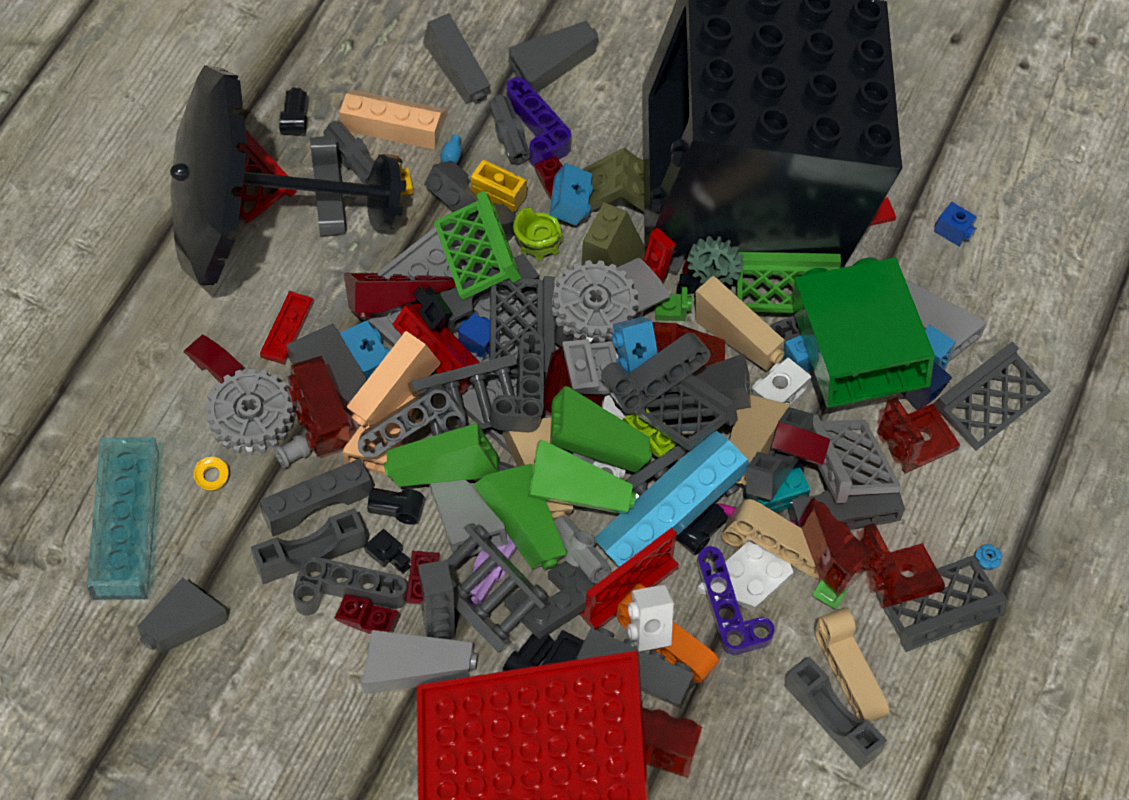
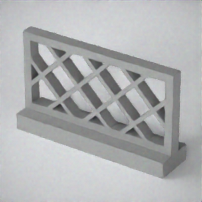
(839, 476)

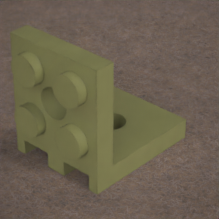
(620, 176)

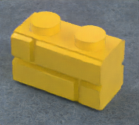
(499, 184)

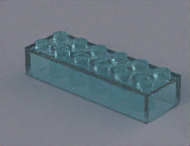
(123, 519)

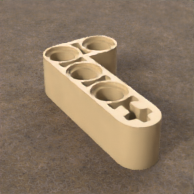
(770, 531)
(836, 640)

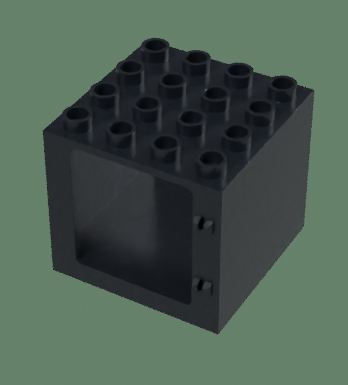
(770, 124)

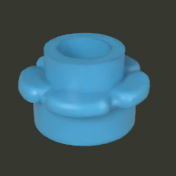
(989, 563)

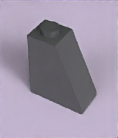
(180, 617)

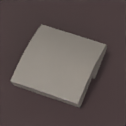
(649, 286)
(586, 363)

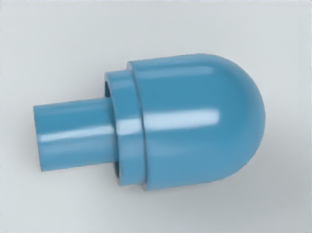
(451, 150)

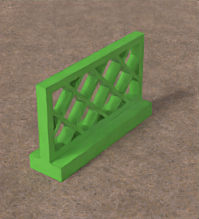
(497, 242)
(779, 264)

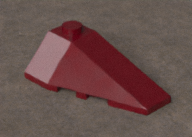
(375, 294)

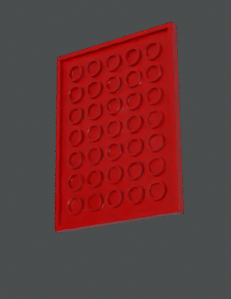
(535, 733)

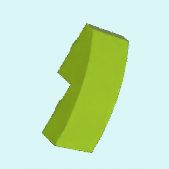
(659, 441)

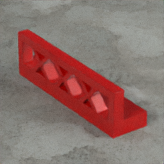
(442, 343)

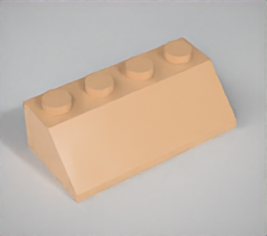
(392, 119)

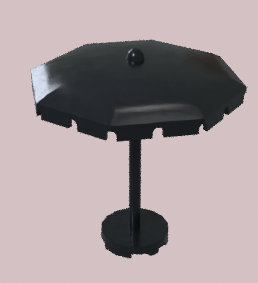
(211, 166)

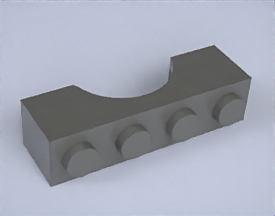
(451, 186)
(464, 308)
(770, 470)
(288, 507)
(283, 557)
(437, 600)
(854, 735)

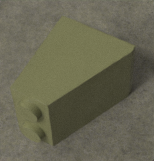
(612, 238)

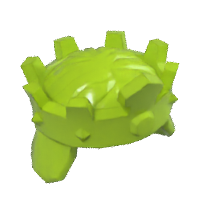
(537, 233)

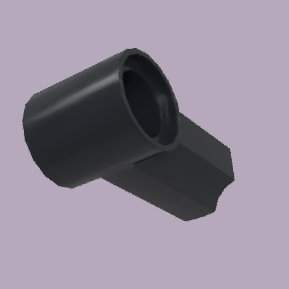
(294, 118)
(403, 506)
(698, 533)
(530, 654)

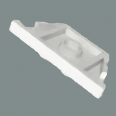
(754, 575)

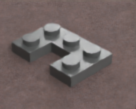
(563, 605)

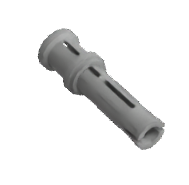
(295, 449)

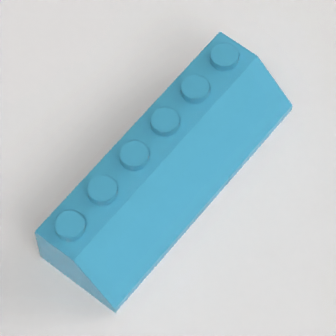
(675, 497)

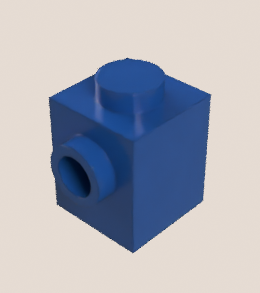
(956, 224)
(475, 335)

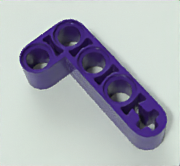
(551, 133)
(728, 600)

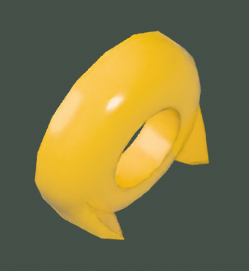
(205, 464)

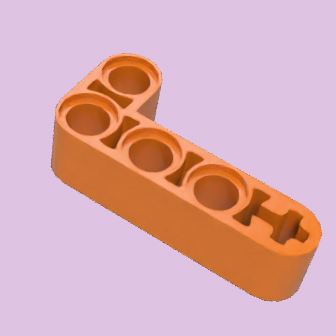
(683, 646)

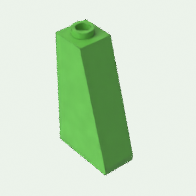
(596, 433)
(443, 458)
(572, 481)
(524, 518)

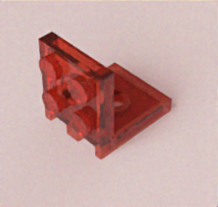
(906, 441)
(887, 567)

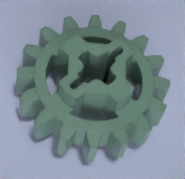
(715, 260)

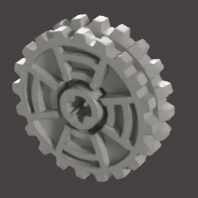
(593, 300)
(250, 411)

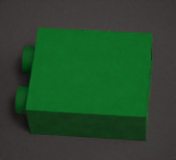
(862, 331)

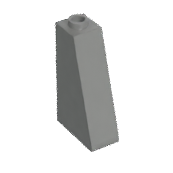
(947, 318)
(461, 505)
(407, 660)

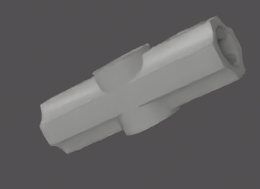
(581, 550)

